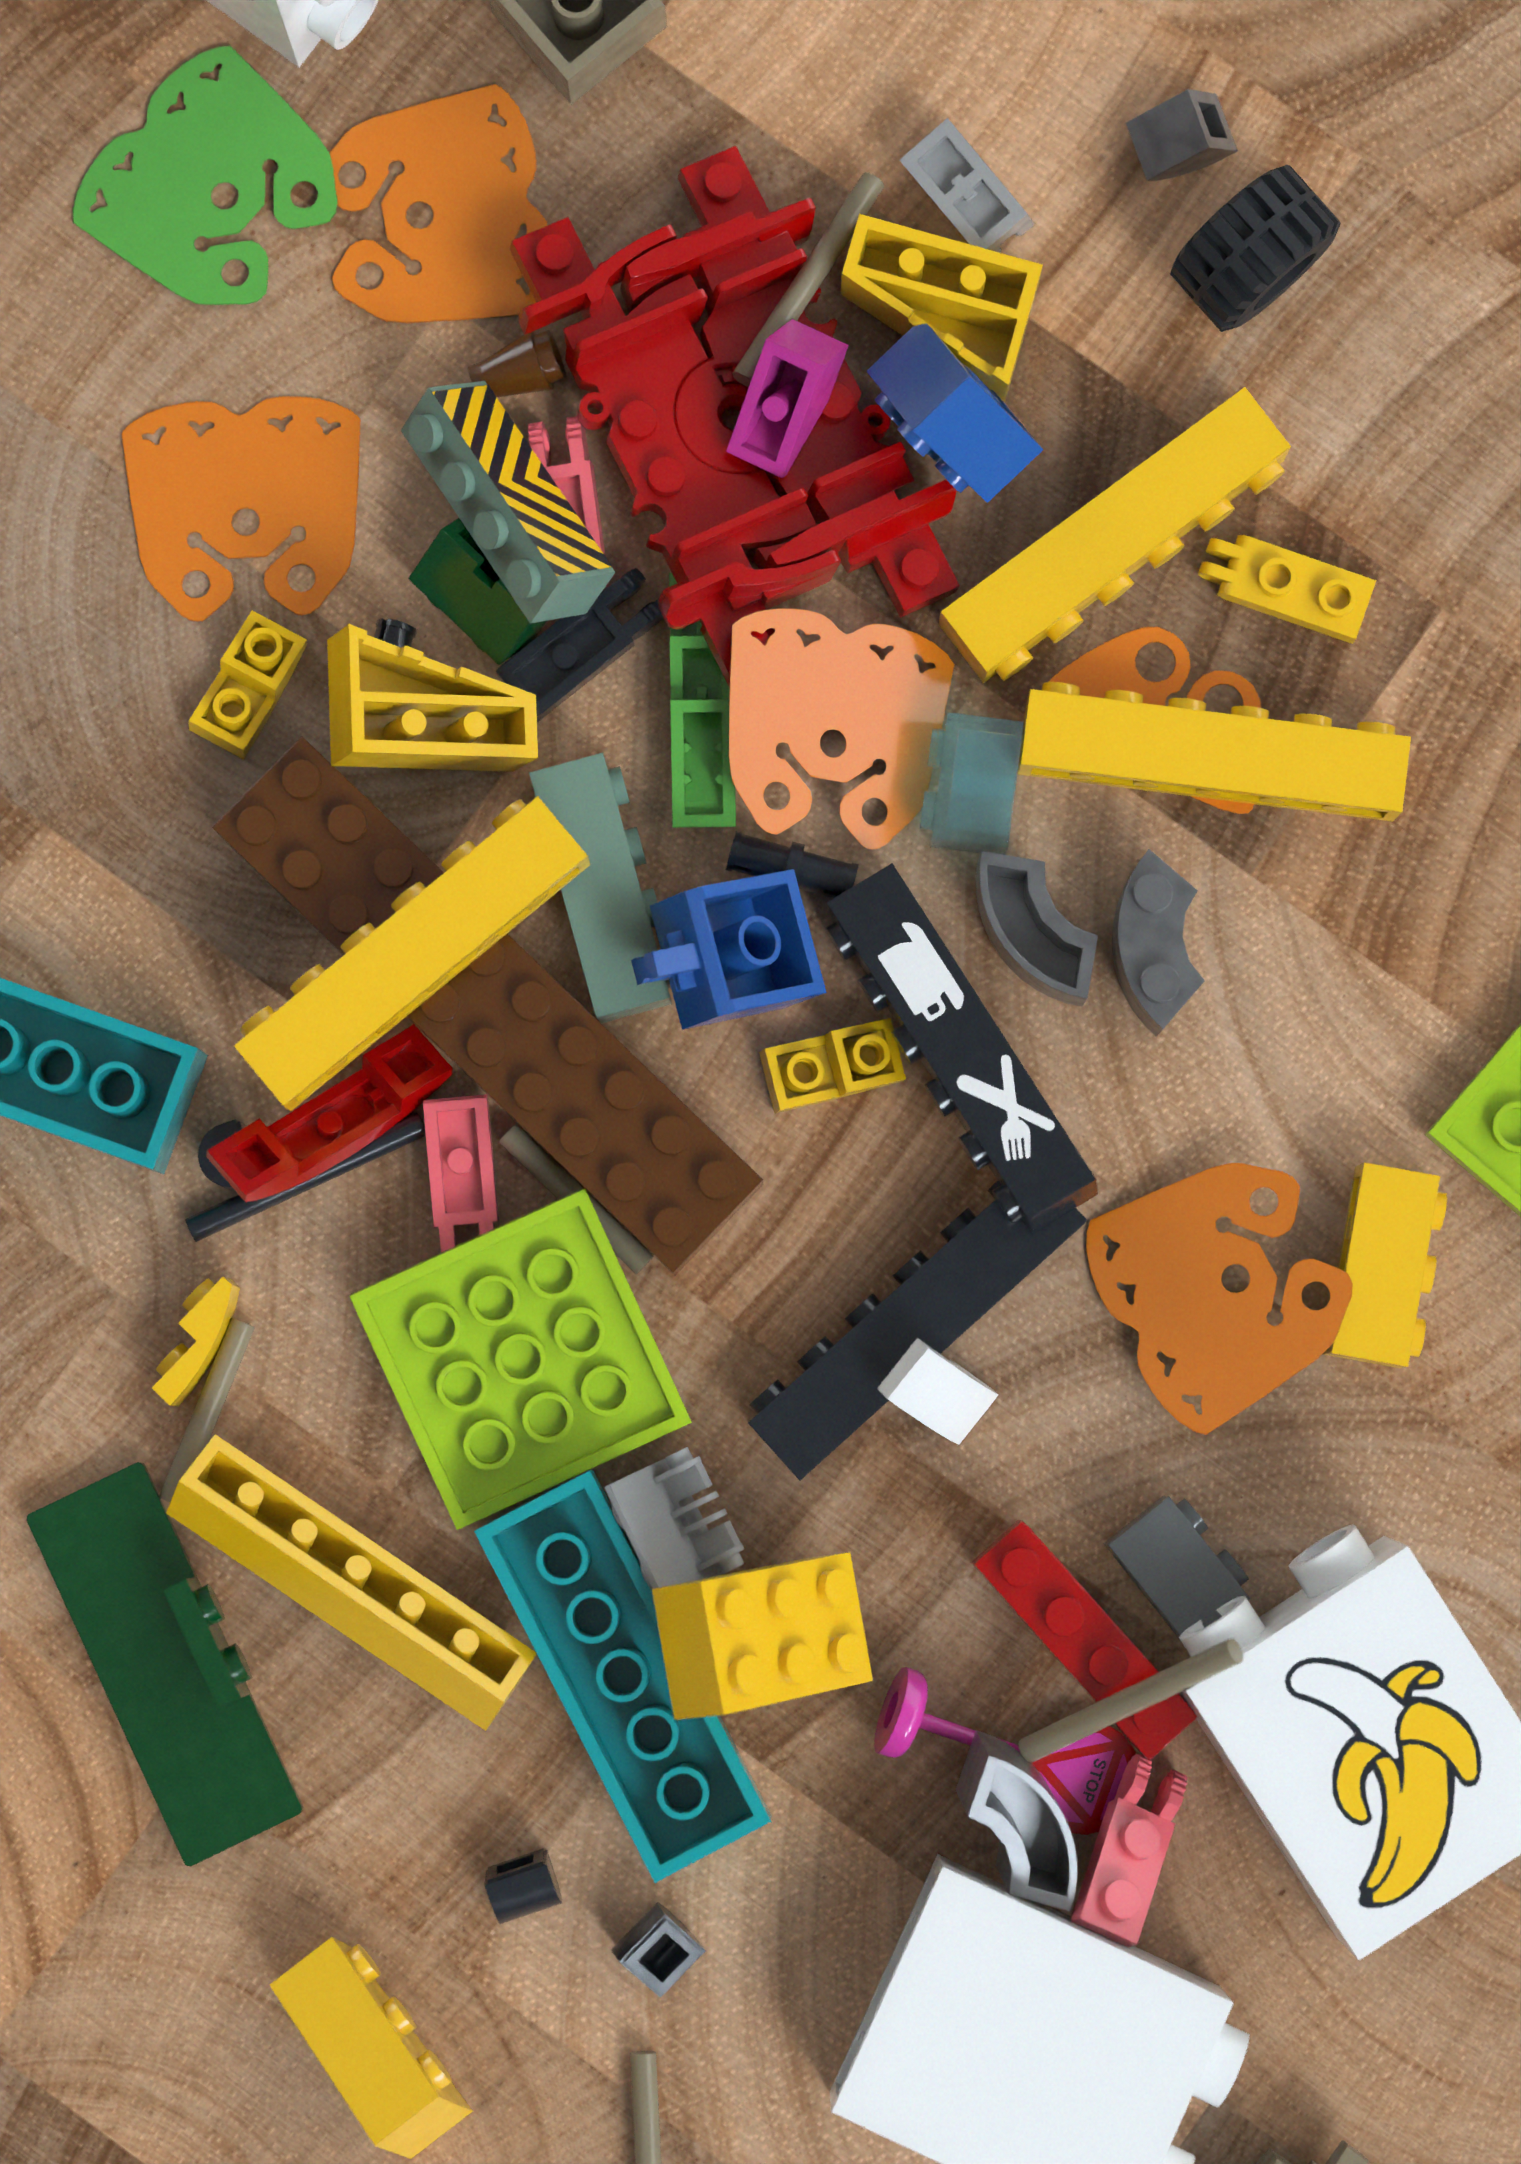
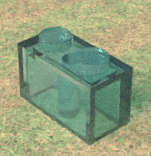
(974, 784)

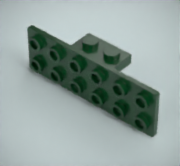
(165, 1663)

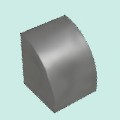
(1181, 135)

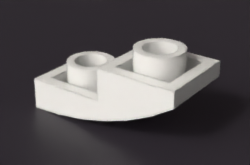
(937, 1392)

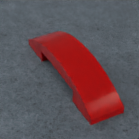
(334, 1123)

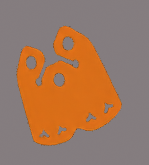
(475, 199)
(237, 465)
(841, 685)
(1184, 1310)

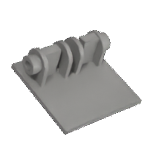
(667, 1526)

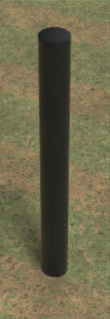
(236, 1209)

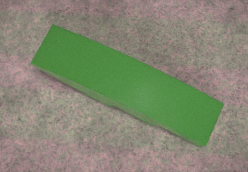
(699, 733)

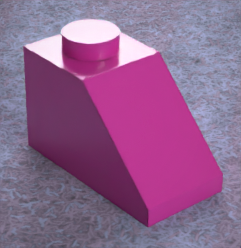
(786, 396)

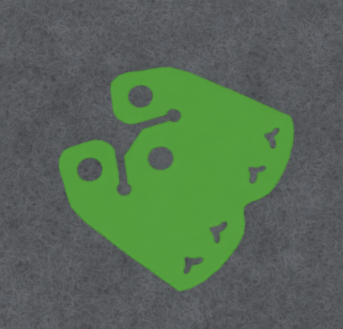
(178, 162)

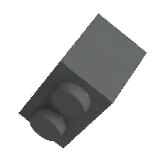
(1176, 1566)

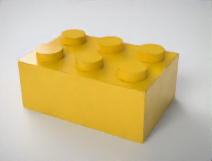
(762, 1636)

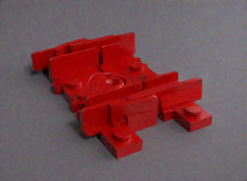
(670, 401)

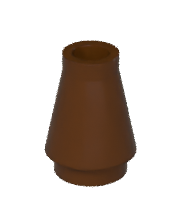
(522, 366)

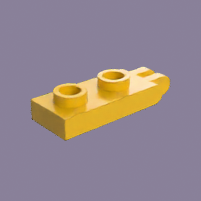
(1289, 586)

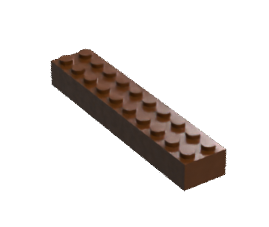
(500, 1016)

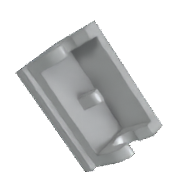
(966, 188)

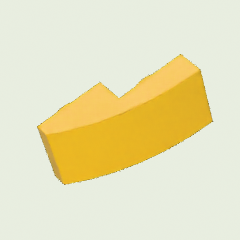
(248, 684)
(832, 1065)
(207, 1320)

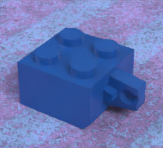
(951, 414)
(733, 949)

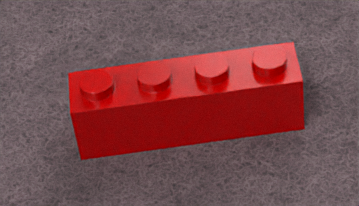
(1078, 1632)

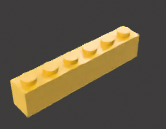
(1115, 536)
(1214, 753)
(412, 952)
(350, 1582)

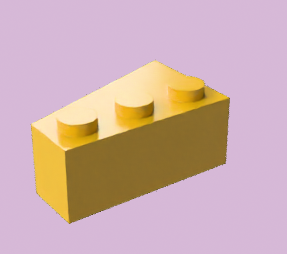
(962, 291)
(420, 714)
(370, 2048)

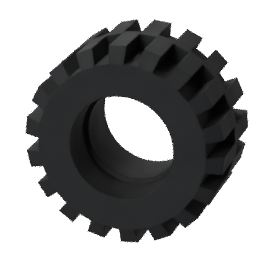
(1255, 248)

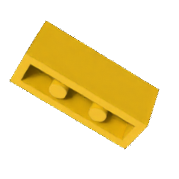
(1388, 1263)

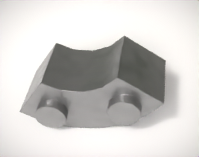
(1029, 929)
(1150, 943)
(1033, 1835)

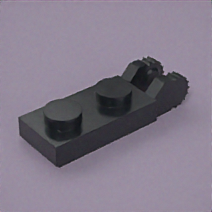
(579, 646)

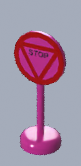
(1079, 1775)

